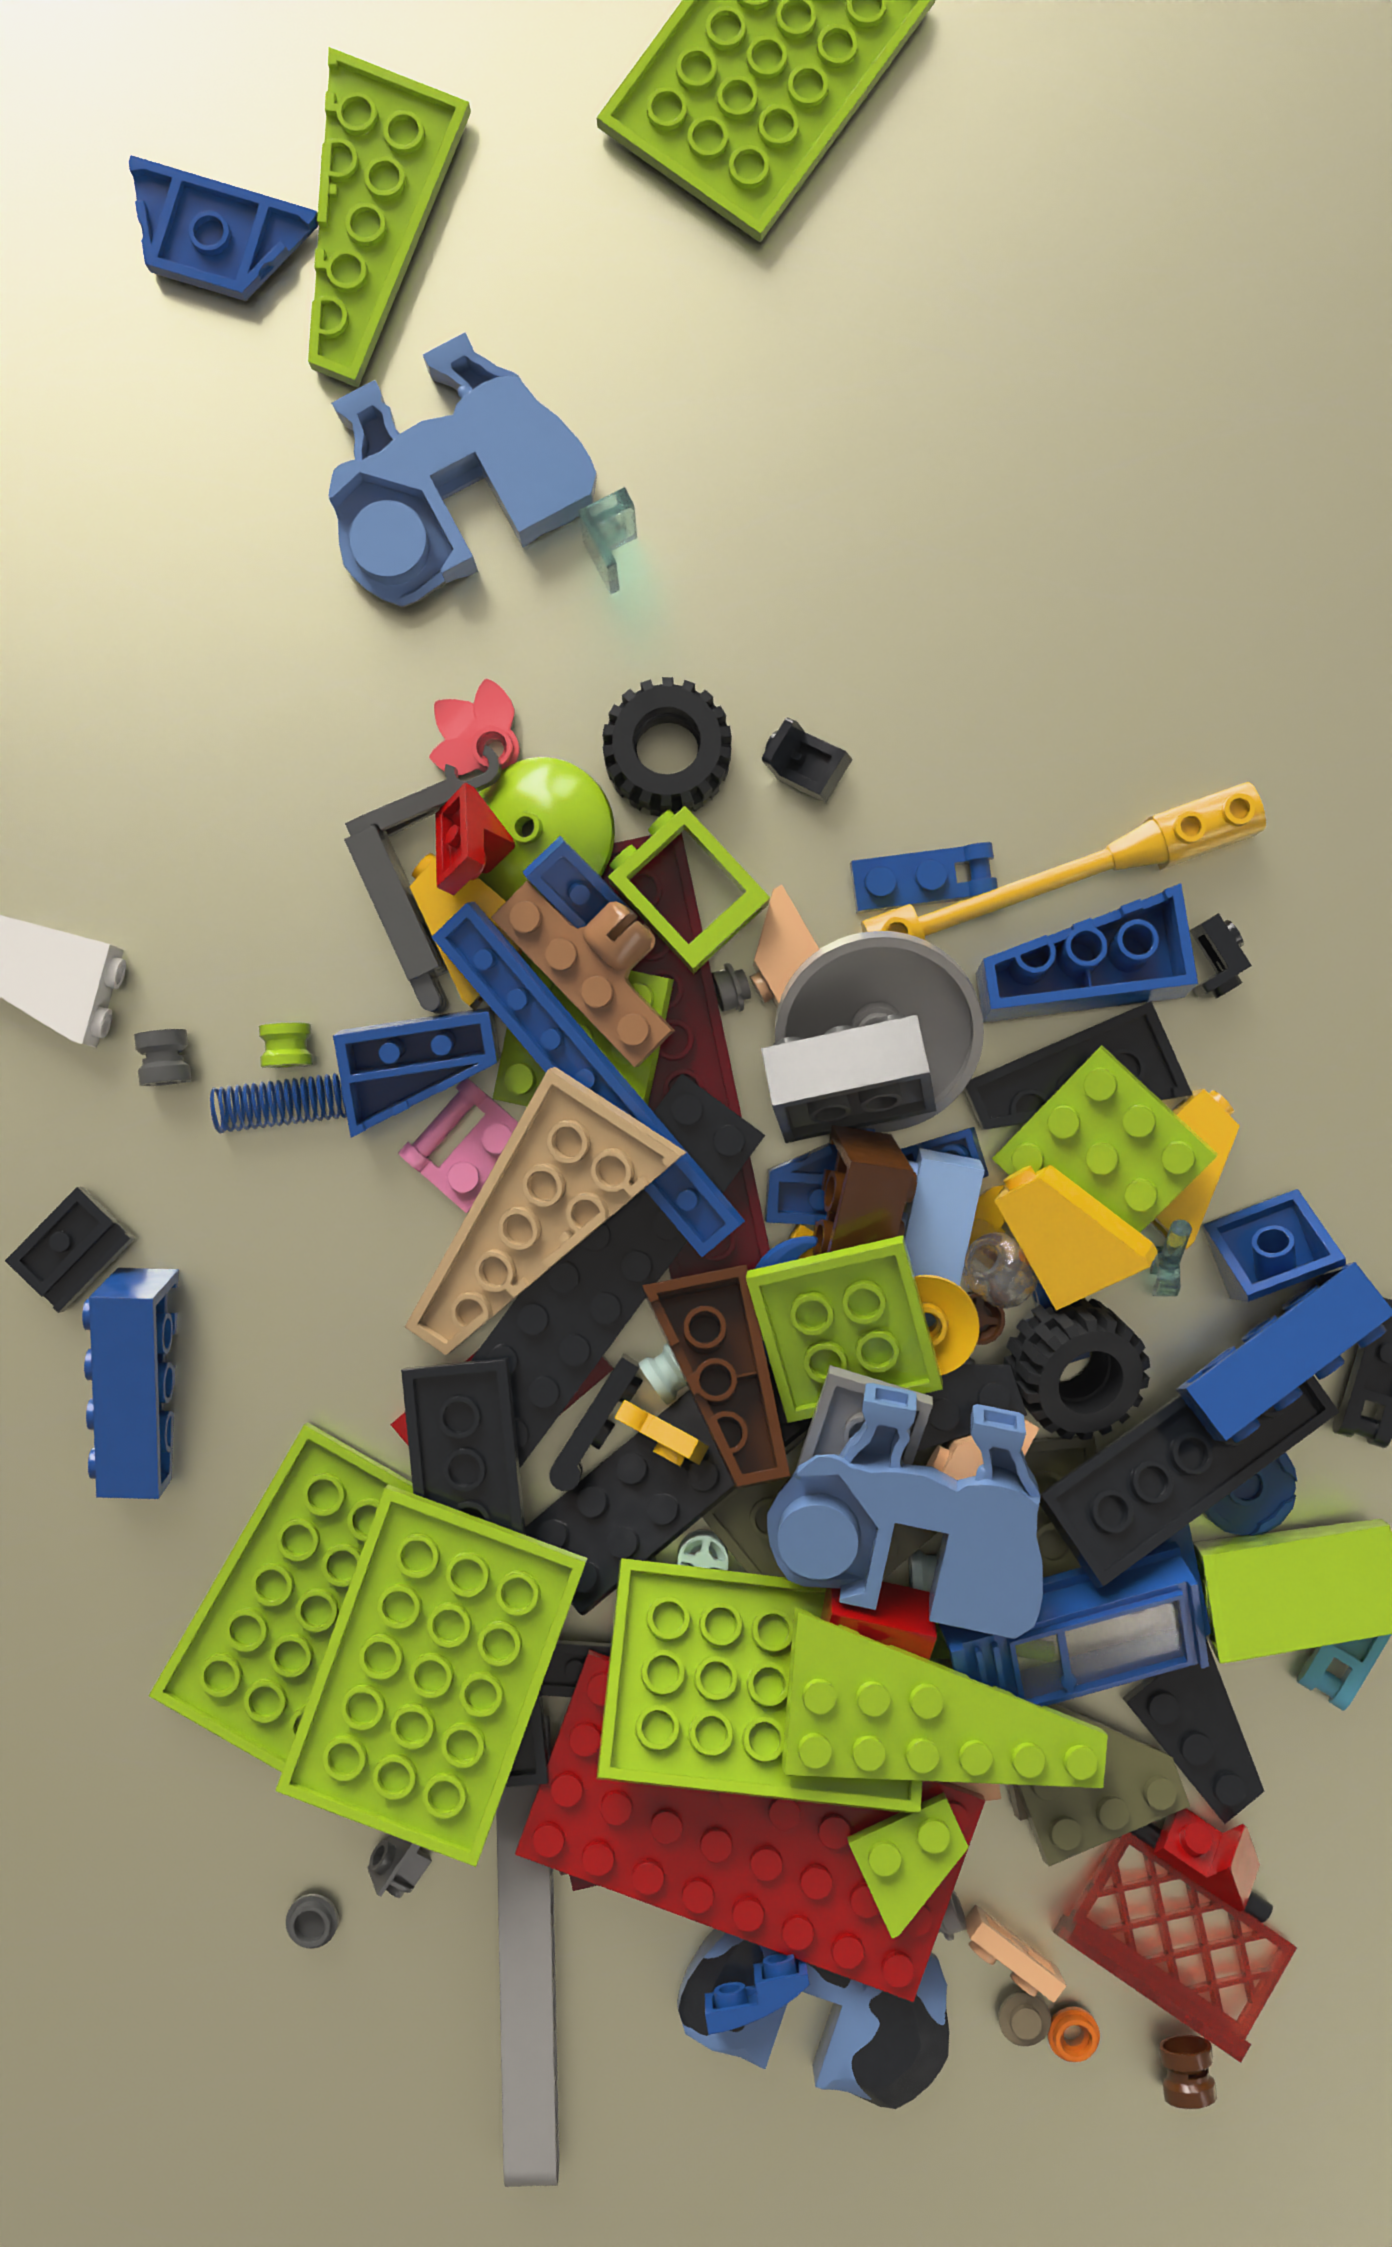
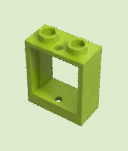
(721, 930)

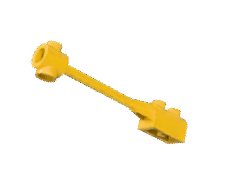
(1160, 840)

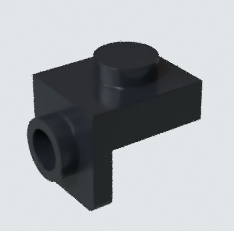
(805, 760)
(1221, 946)

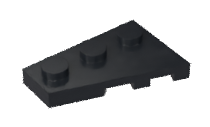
(961, 1390)
(1199, 1729)

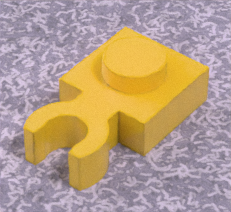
(671, 1442)

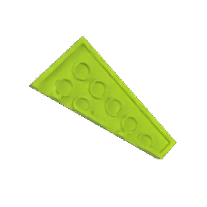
(377, 185)
(902, 1717)

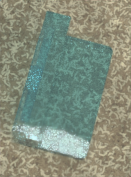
(606, 527)

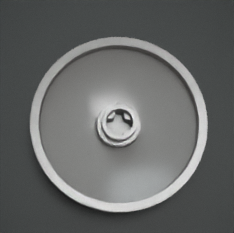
(886, 975)

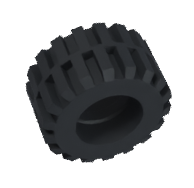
(667, 705)
(1101, 1391)

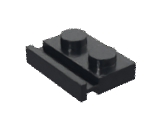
(70, 1249)

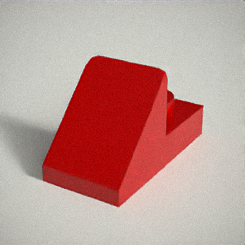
(467, 840)
(1213, 1859)

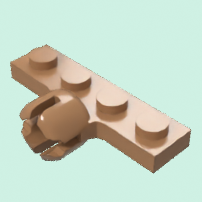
(590, 966)

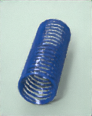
(276, 1101)

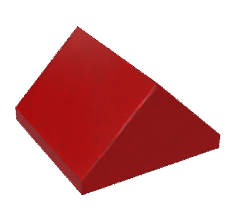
(898, 1618)

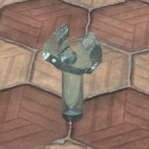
(1167, 1261)

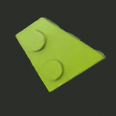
(908, 1859)

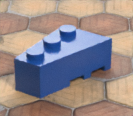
(409, 1060)

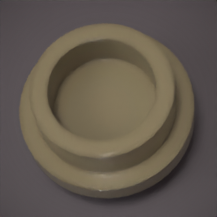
(1024, 2019)

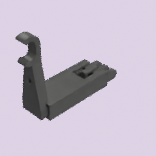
(390, 887)

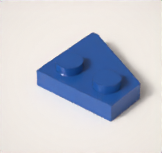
(795, 1187)

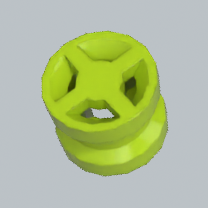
(285, 1045)

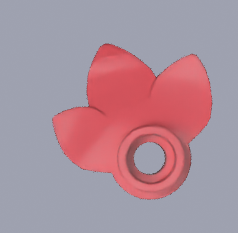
(472, 726)

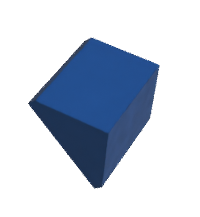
(1271, 1247)

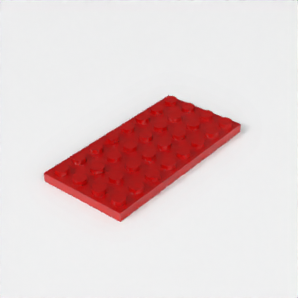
(731, 1860)

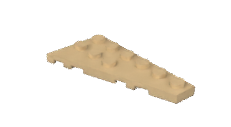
(551, 1188)

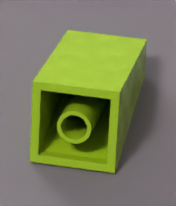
(1296, 1588)

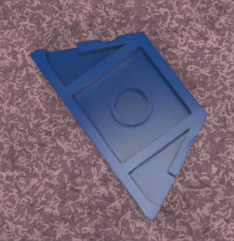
(213, 230)

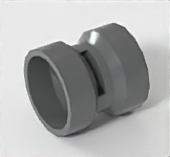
(162, 1060)

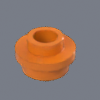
(1082, 2046)

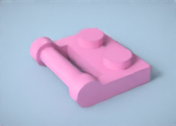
(473, 1159)

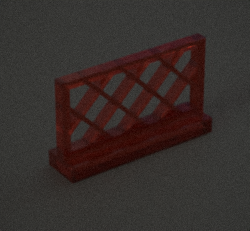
(1153, 1982)

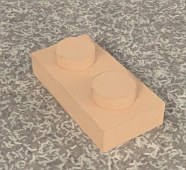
(1030, 1968)

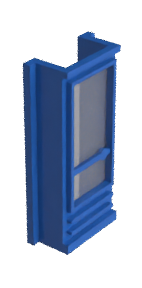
(1093, 1636)

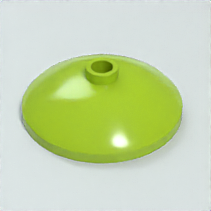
(560, 803)

